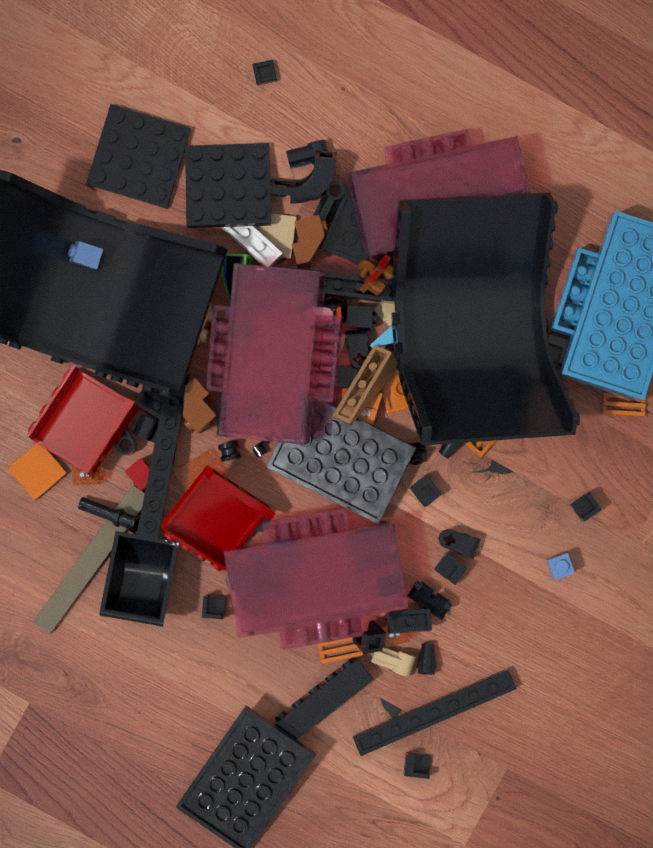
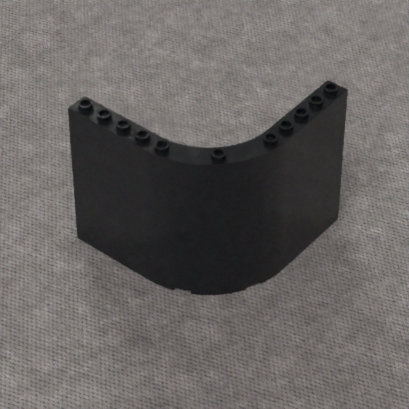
(125, 318)
(474, 319)

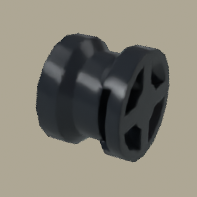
(229, 451)

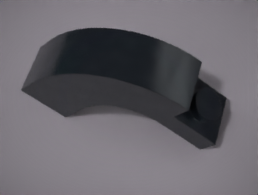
(310, 186)

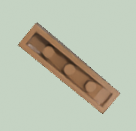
(366, 385)

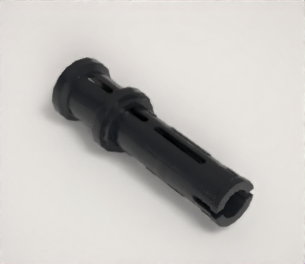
(117, 517)

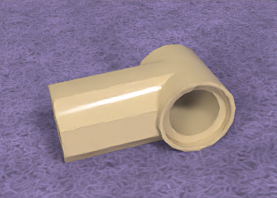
(397, 661)

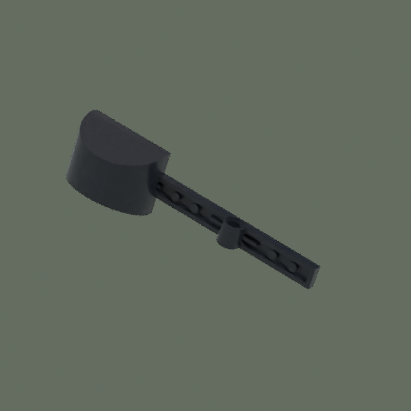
(142, 563)

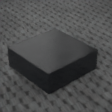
(264, 72)

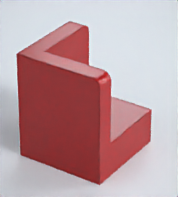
(139, 473)

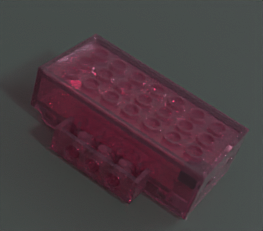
(428, 170)
(273, 354)
(314, 578)

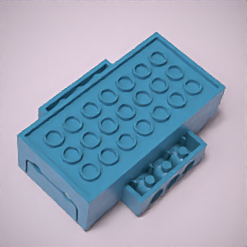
(610, 310)

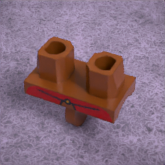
(372, 282)

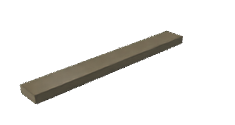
(86, 565)

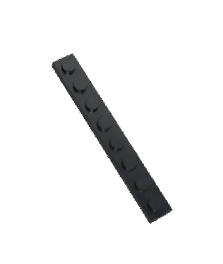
(434, 712)

